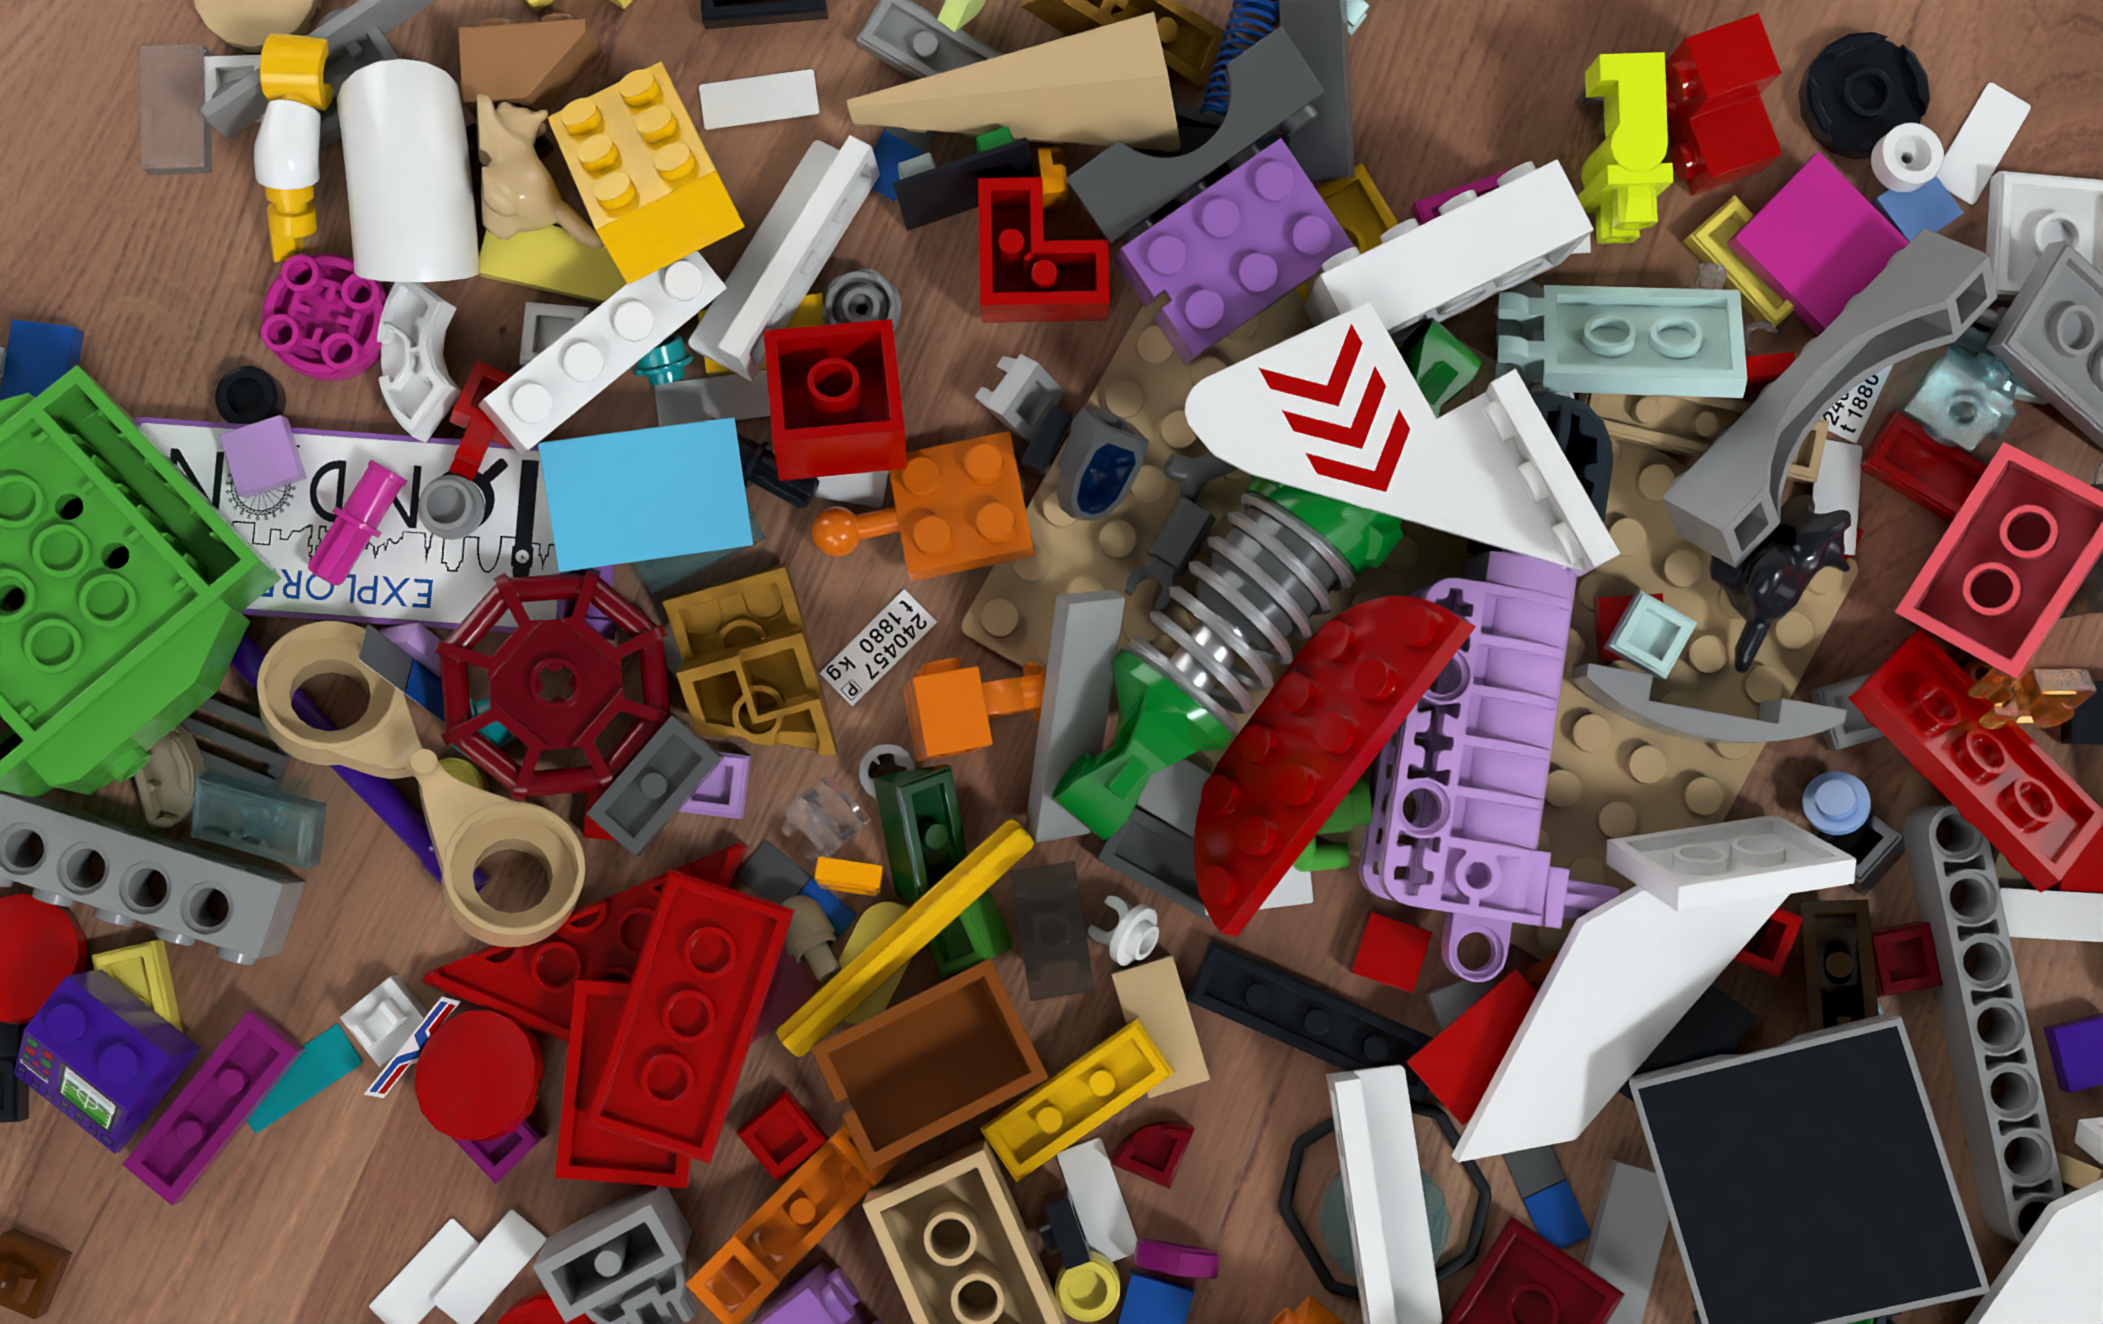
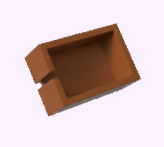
(929, 1063)

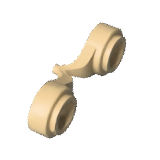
(460, 818)

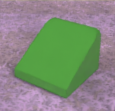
(971, 937)

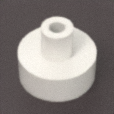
(1907, 157)

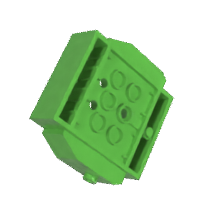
(99, 653)

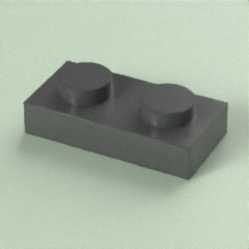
(655, 785)

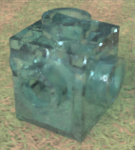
(1964, 398)

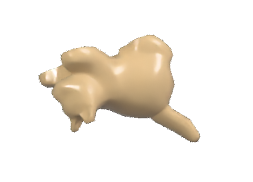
(515, 183)

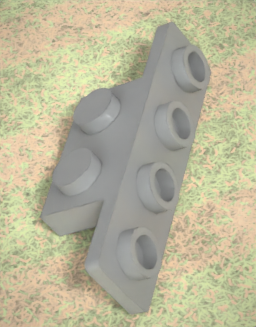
(354, 42)

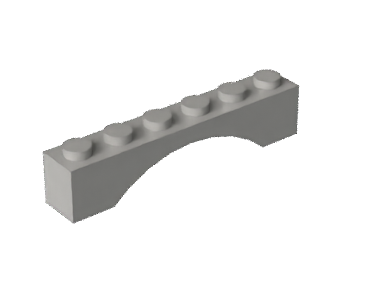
(1914, 305)

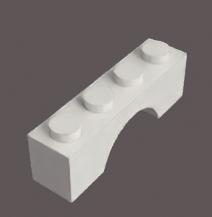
(599, 350)

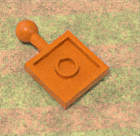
(953, 507)

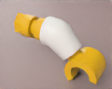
(290, 137)

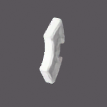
(413, 359)

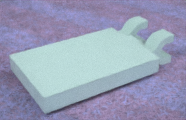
(1625, 340)

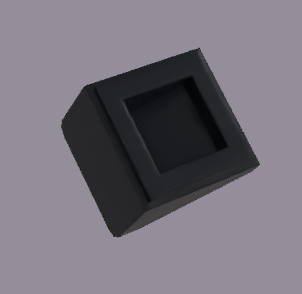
(1875, 850)

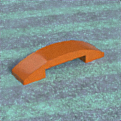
(785, 1228)

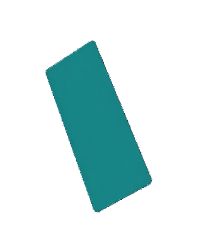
(319, 1066)

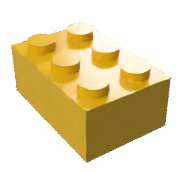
(644, 173)

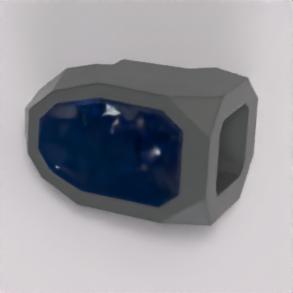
(1098, 463)

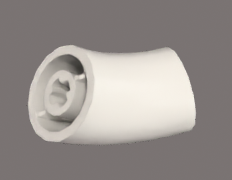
(408, 174)

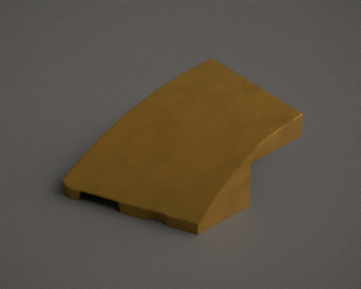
(750, 662)

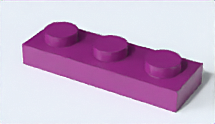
(214, 1106)

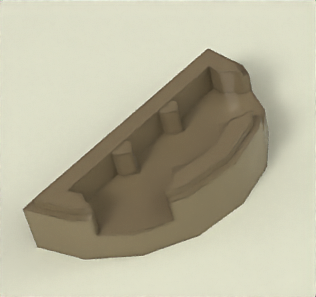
(169, 779)

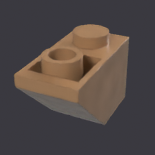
(524, 61)

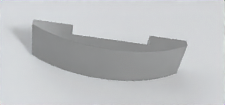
(1629, 693)

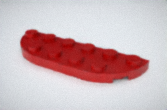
(1313, 745)

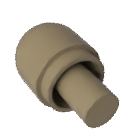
(811, 937)

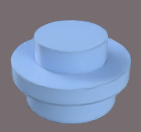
(1836, 803)

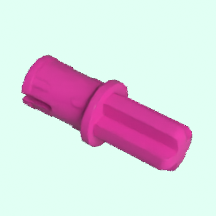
(355, 524)

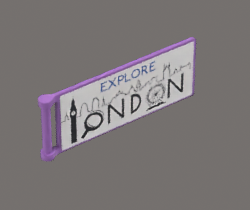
(405, 571)

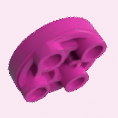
(323, 317)

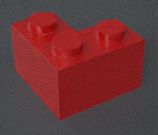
(1717, 107)
(1030, 276)

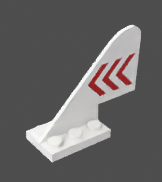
(1352, 425)

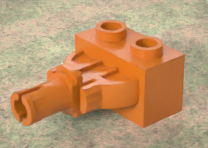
(952, 707)

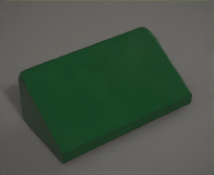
(920, 827)

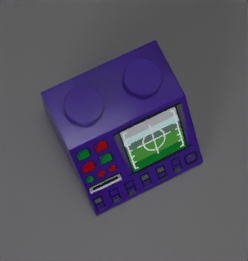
(102, 1056)

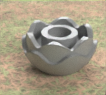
(857, 289)

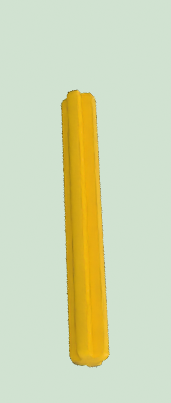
(905, 937)

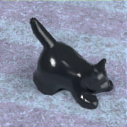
(1780, 570)

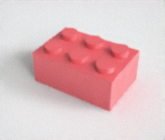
(2009, 561)

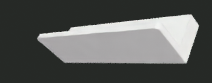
(786, 254)
(1384, 1196)

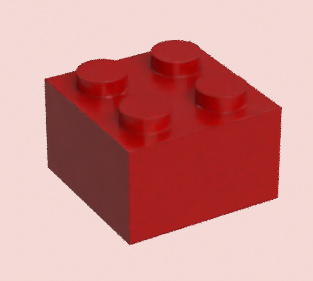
(835, 399)

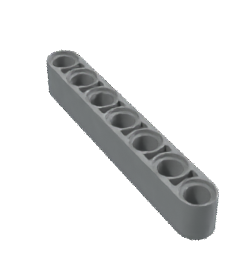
(1962, 998)

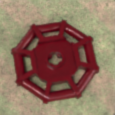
(516, 685)

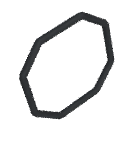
(1307, 1246)

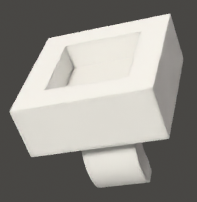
(385, 1019)

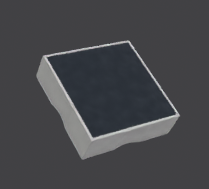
(1809, 1180)

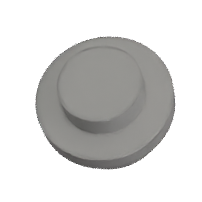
(451, 507)

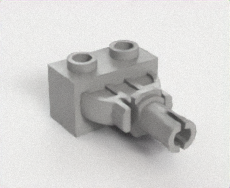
(622, 1263)

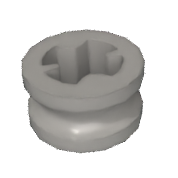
(901, 758)

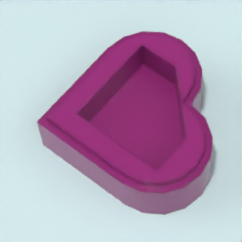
(1176, 1259)

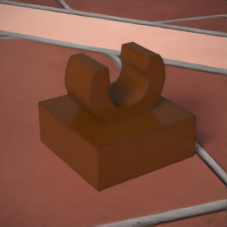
(29, 1272)

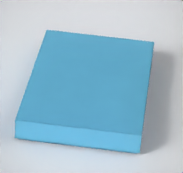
(645, 494)

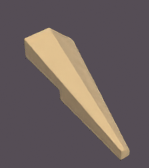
(1069, 90)

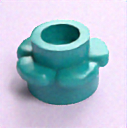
(664, 362)

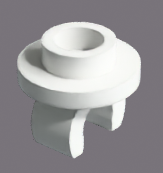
(1134, 934)

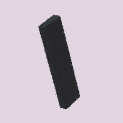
(1303, 1015)

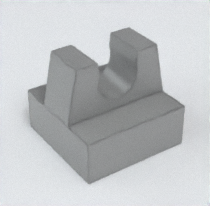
(1022, 396)

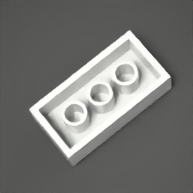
(1460, 256)

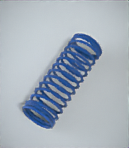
(1255, 6)

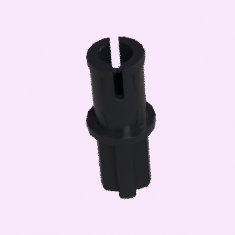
(761, 469)

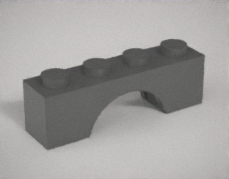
(1266, 92)

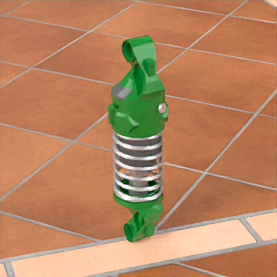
(1260, 587)

